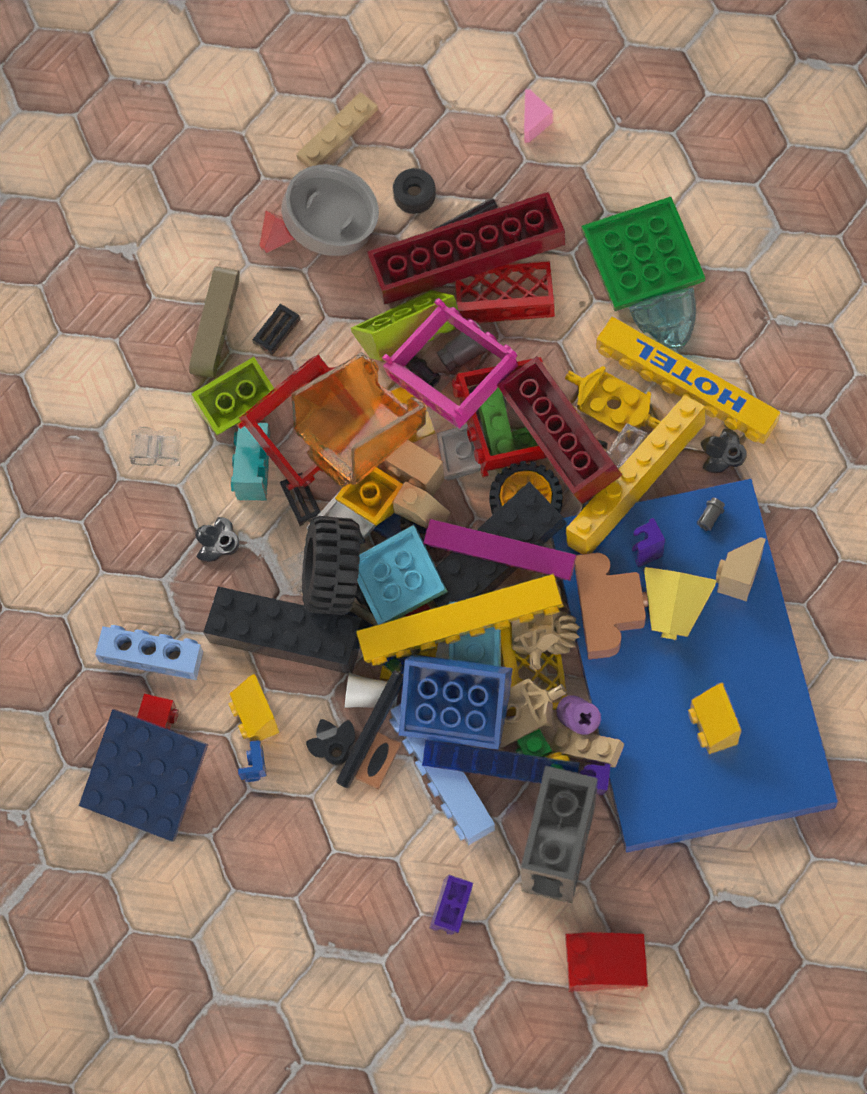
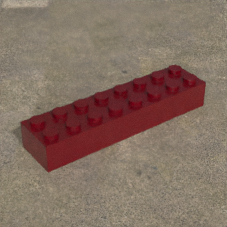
(466, 248)

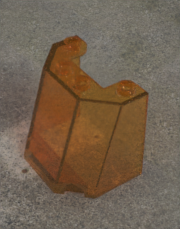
(353, 420)

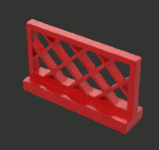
(506, 307)

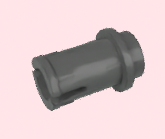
(713, 510)

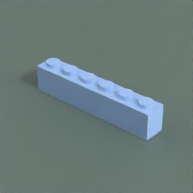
(453, 789)

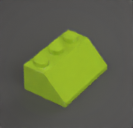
(231, 395)

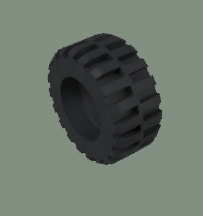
(330, 565)

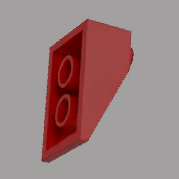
(605, 961)

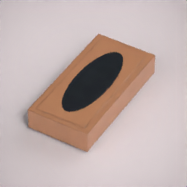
(378, 761)

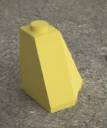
(675, 600)

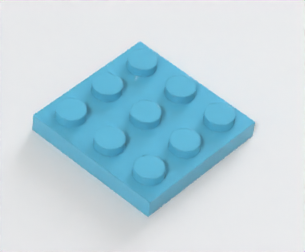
(398, 576)

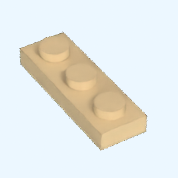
(587, 747)

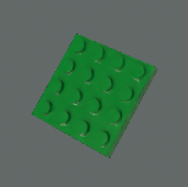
(642, 253)

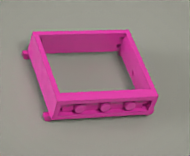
(427, 394)

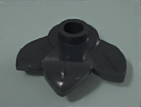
(720, 449)
(214, 538)
(330, 739)

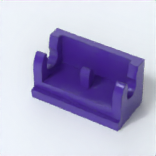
(652, 546)
(599, 772)
(451, 904)

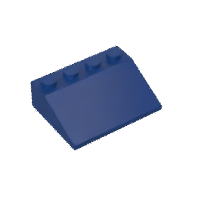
(454, 701)

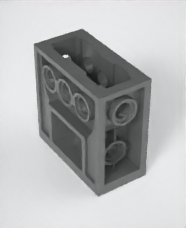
(558, 834)

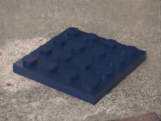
(143, 775)

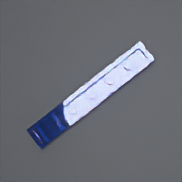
(491, 761)

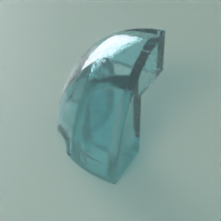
(667, 317)

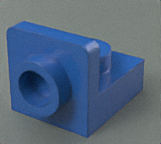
(256, 758)

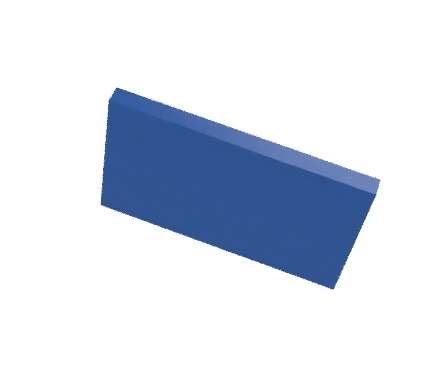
(664, 779)

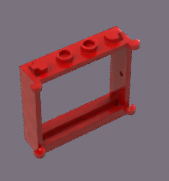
(269, 403)
(474, 430)

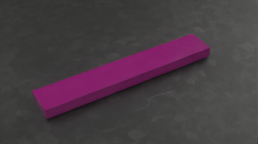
(500, 549)

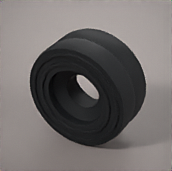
(408, 179)

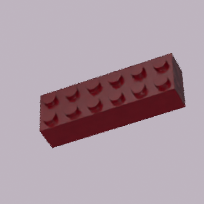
(559, 430)

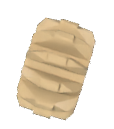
(564, 626)

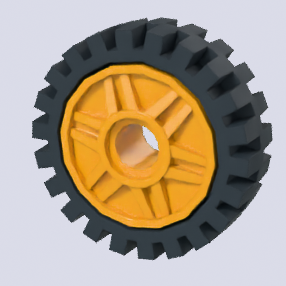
(517, 476)

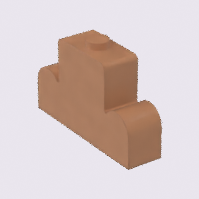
(607, 604)

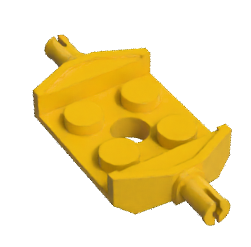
(600, 388)

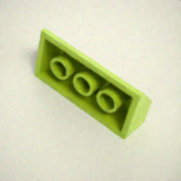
(392, 328)

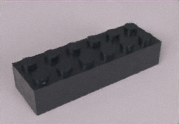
(522, 518)
(283, 630)

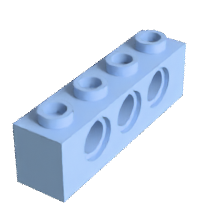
(185, 666)

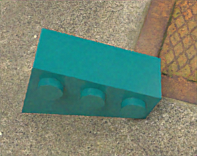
(250, 466)

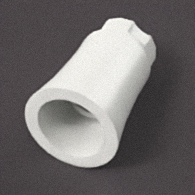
(364, 691)

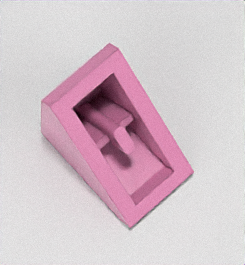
(537, 116)

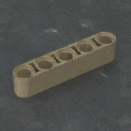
(214, 322)

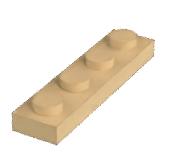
(337, 131)

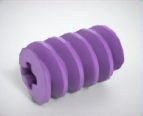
(578, 714)

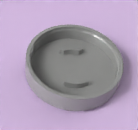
(329, 210)

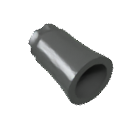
(460, 351)

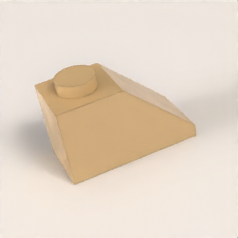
(418, 506)

